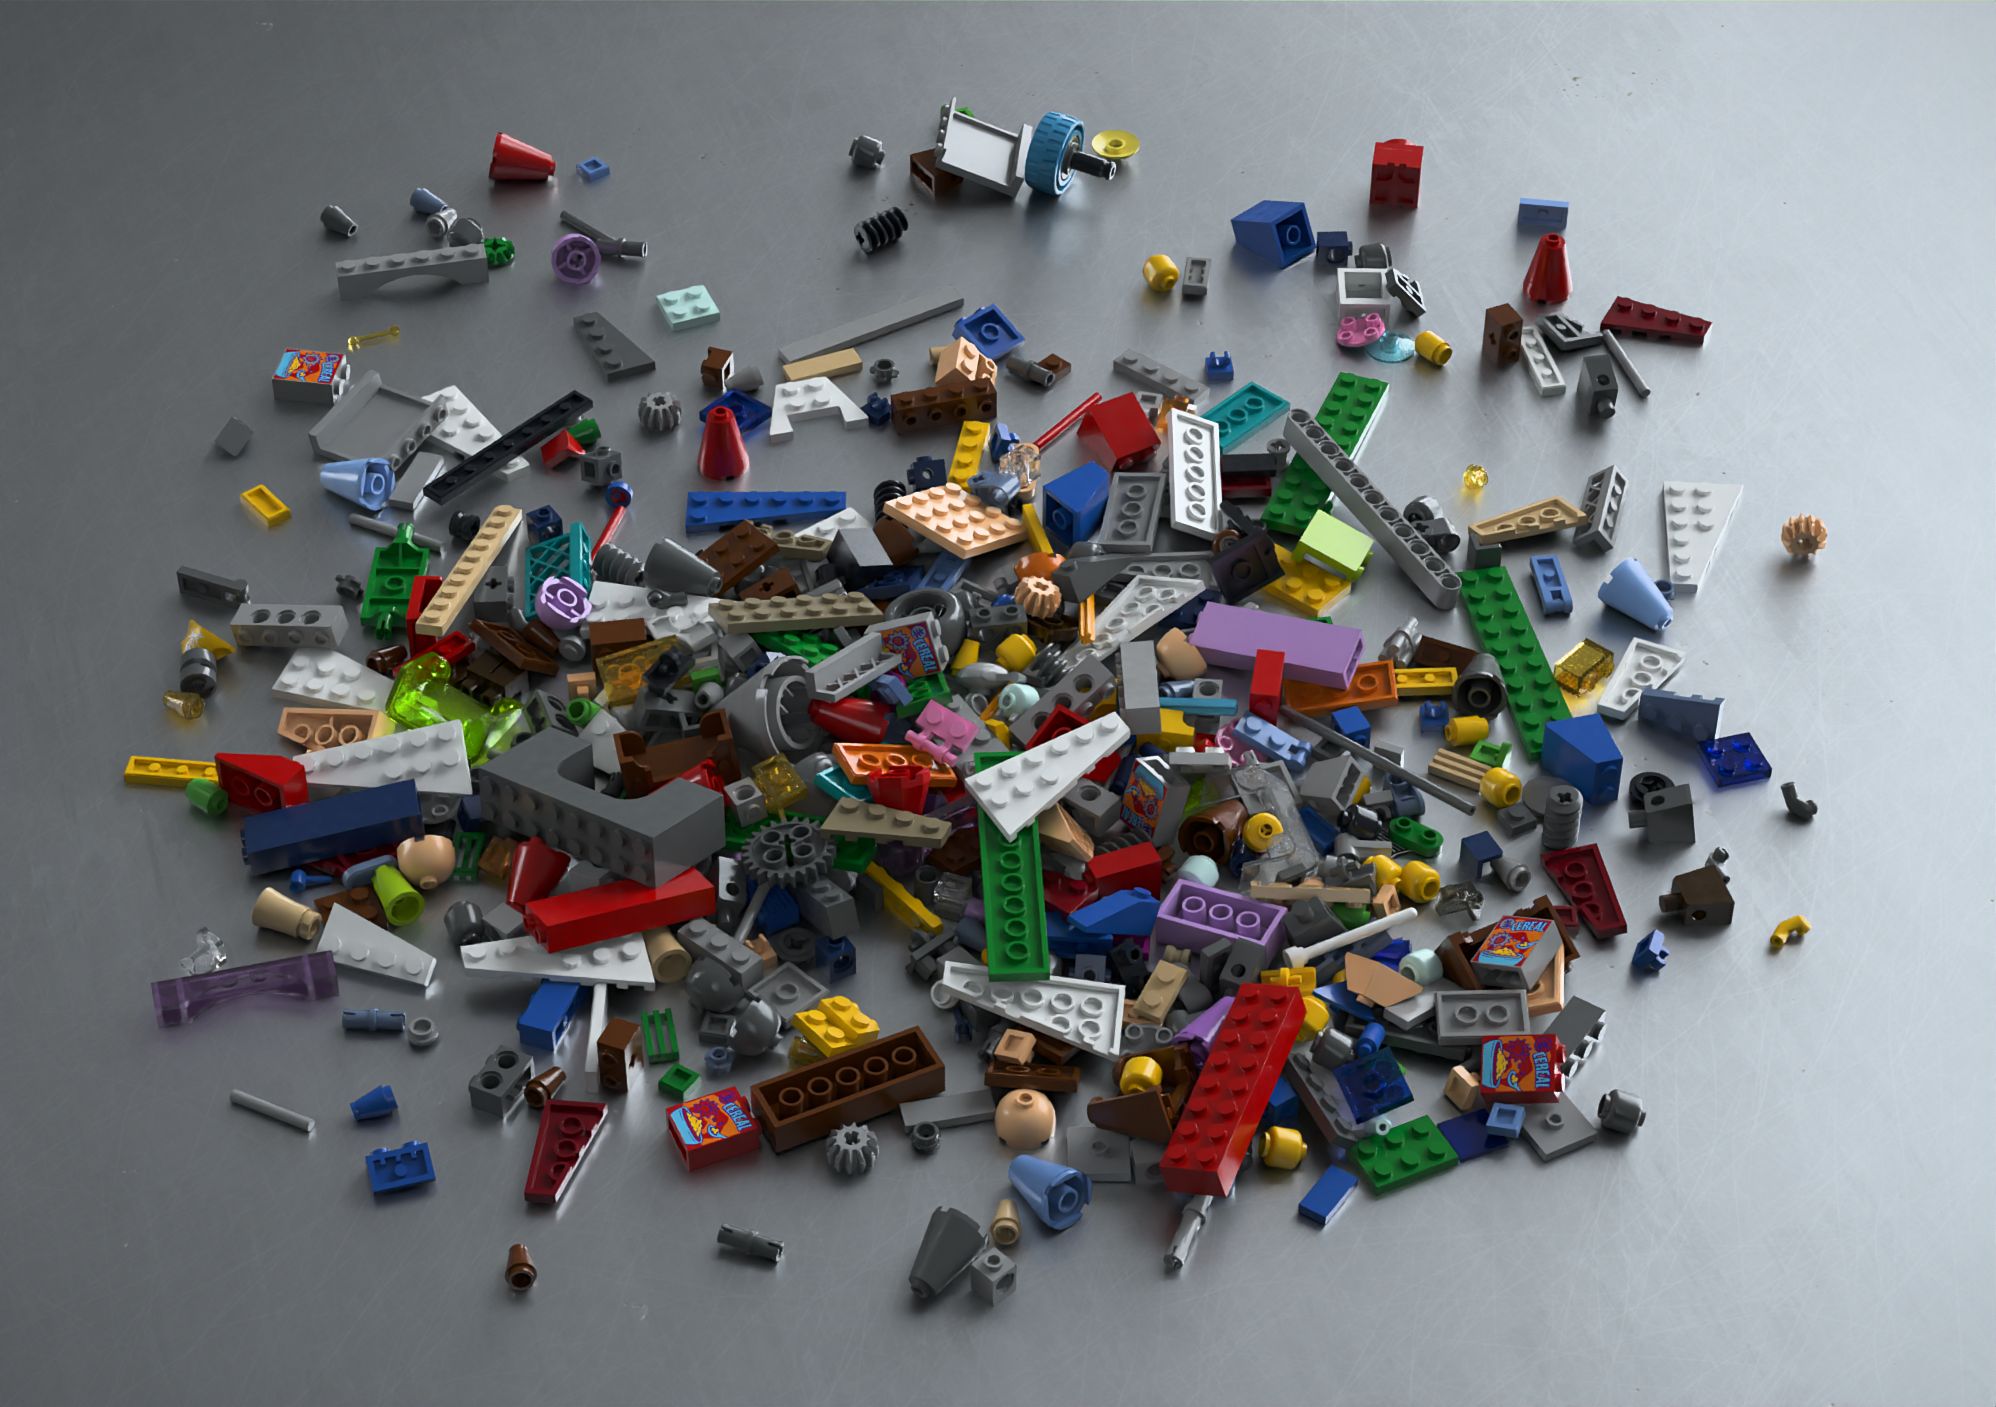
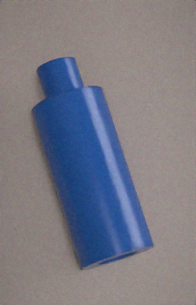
(1370, 1039)

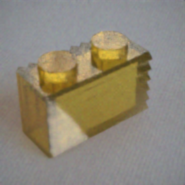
(1584, 667)

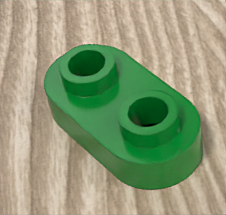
(1415, 836)

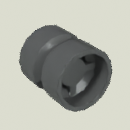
(198, 672)

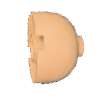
(1178, 658)
(426, 861)
(1025, 1119)

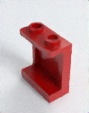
(422, 593)

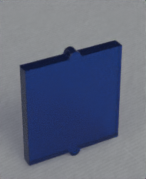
(1469, 1135)

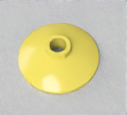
(1115, 144)

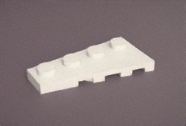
(373, 950)

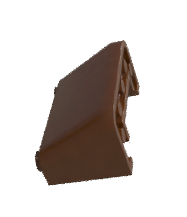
(655, 765)
(1460, 948)
(1154, 1112)

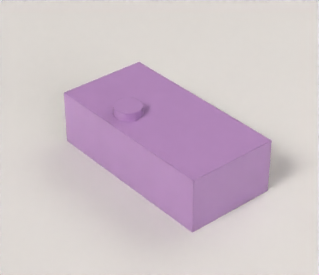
(1202, 915)

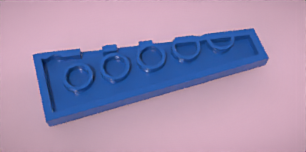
(714, 509)

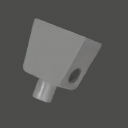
(1331, 784)

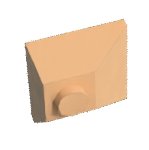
(1376, 982)

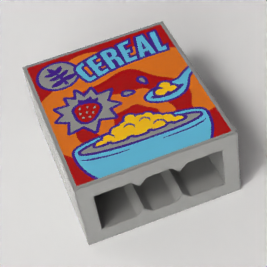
(310, 376)
(917, 642)
(1154, 799)
(1516, 952)

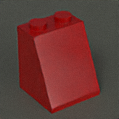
(1119, 432)
(1063, 721)

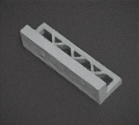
(1603, 508)
(849, 669)

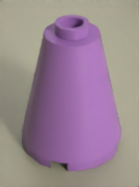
(1204, 1031)

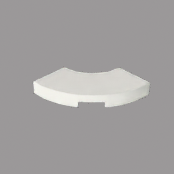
(689, 631)

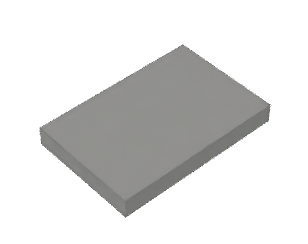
(1471, 1014)

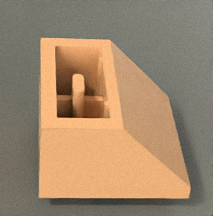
(963, 363)

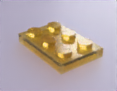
(624, 670)

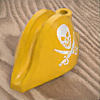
(201, 638)

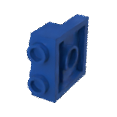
(989, 332)

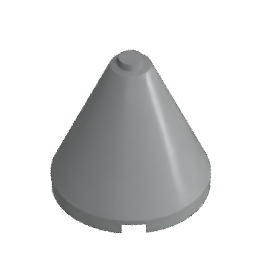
(771, 712)

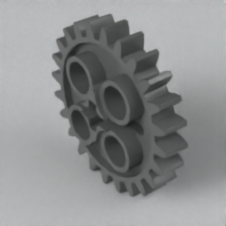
(767, 859)

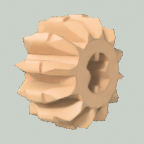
(1804, 535)
(1038, 597)

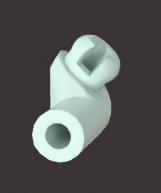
(1378, 1125)

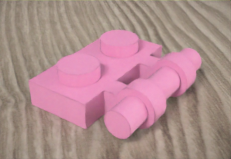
(946, 726)

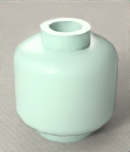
(1017, 699)
(1199, 870)
(1421, 967)

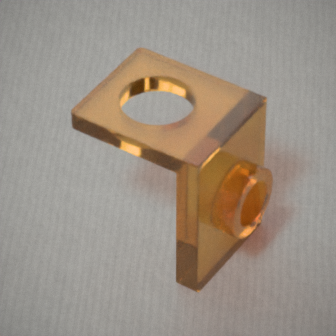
(1179, 403)

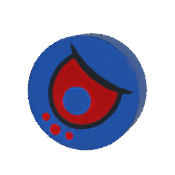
(618, 494)

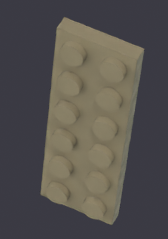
(794, 613)

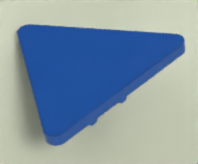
(1341, 998)

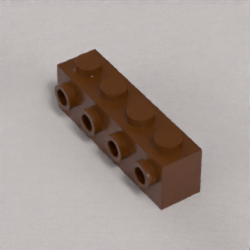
(943, 405)

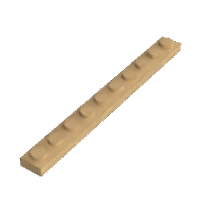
(468, 571)

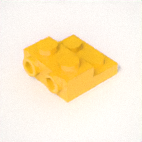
(836, 1026)

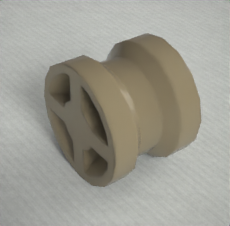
(1173, 955)

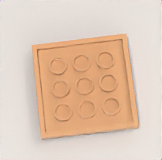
(956, 520)

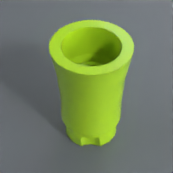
(397, 896)

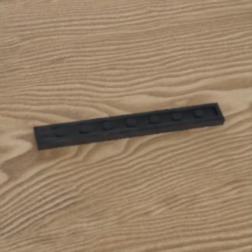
(507, 447)

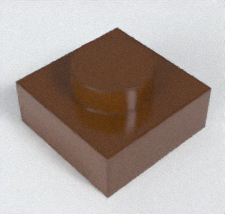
(1057, 365)

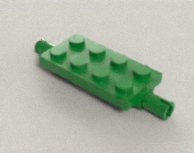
(392, 582)
(804, 645)

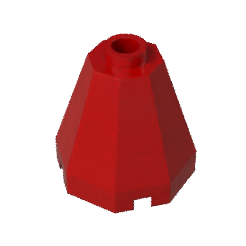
(901, 787)

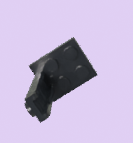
(1247, 563)

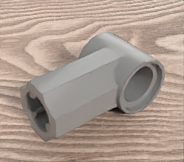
(1360, 850)

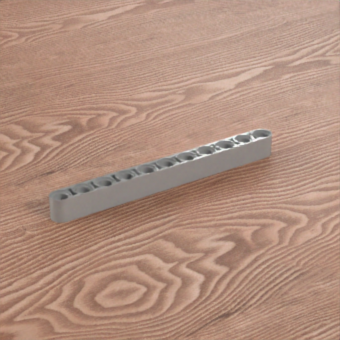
(1372, 509)

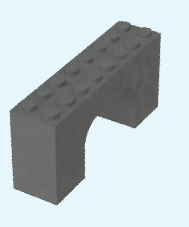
(550, 794)

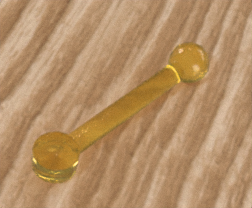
(394, 331)

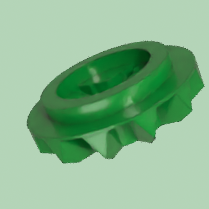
(504, 252)

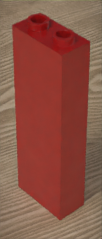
(617, 910)

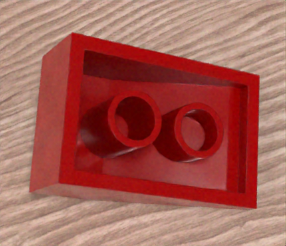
(262, 781)

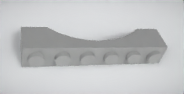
(363, 276)

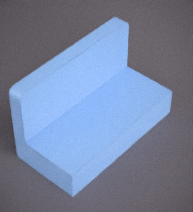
(1543, 212)

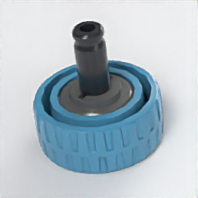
(1058, 153)

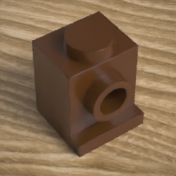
(717, 367)

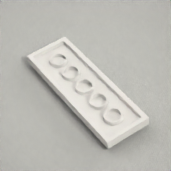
(1194, 475)
(1189, 761)

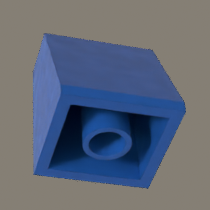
(1275, 231)
(1076, 504)
(1583, 755)

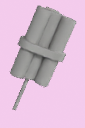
(1402, 644)

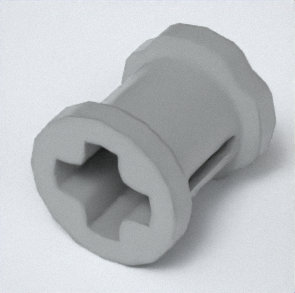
(1279, 455)

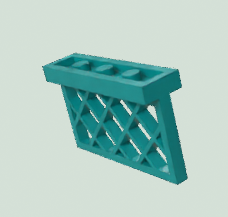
(578, 568)

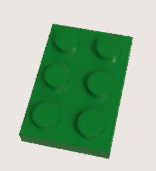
(1402, 1155)

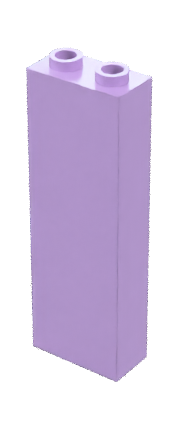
(1312, 649)

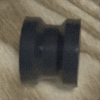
(464, 525)

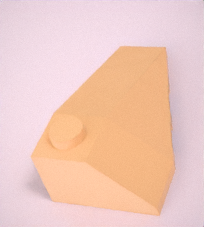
(333, 727)
(1064, 834)

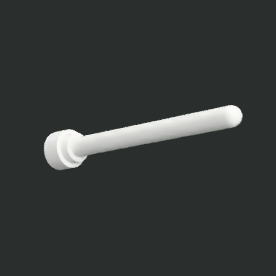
(1298, 957)

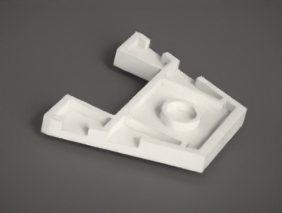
(811, 400)

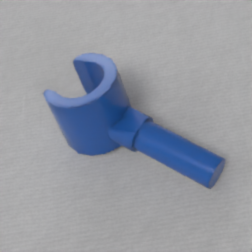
(300, 879)

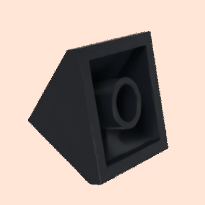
(858, 557)

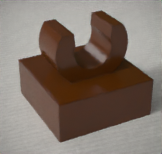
(1168, 867)

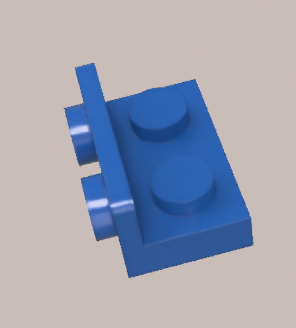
(399, 1167)

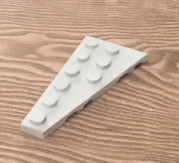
(1694, 526)
(625, 602)
(331, 681)
(428, 754)
(611, 961)

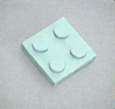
(688, 307)

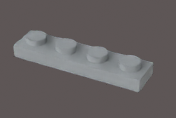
(1160, 377)

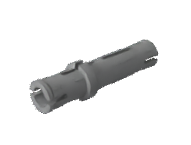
(1193, 1217)

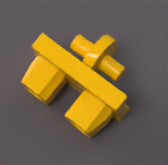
(1297, 977)

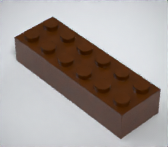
(847, 1088)

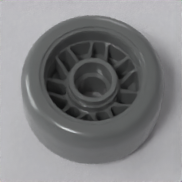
(944, 607)

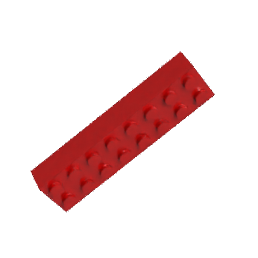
(1233, 1090)

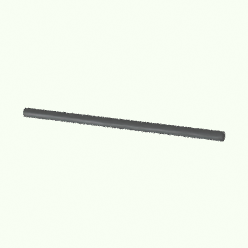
(1378, 760)

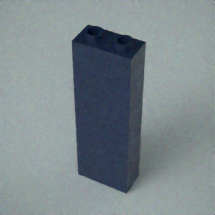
(332, 827)

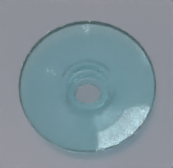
(1391, 347)

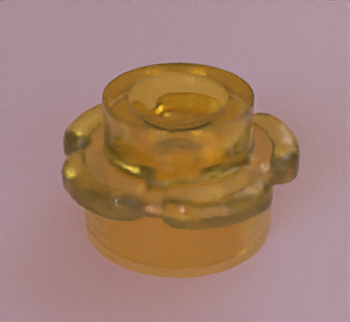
(1475, 476)

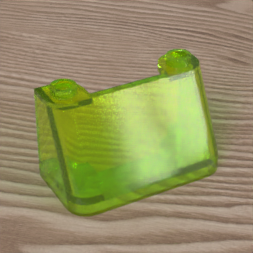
(425, 699)

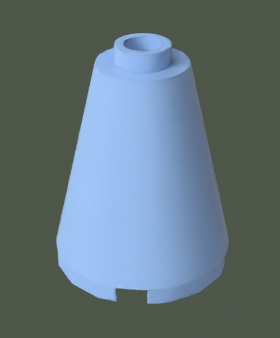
(360, 481)
(1636, 595)

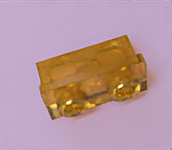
(778, 784)

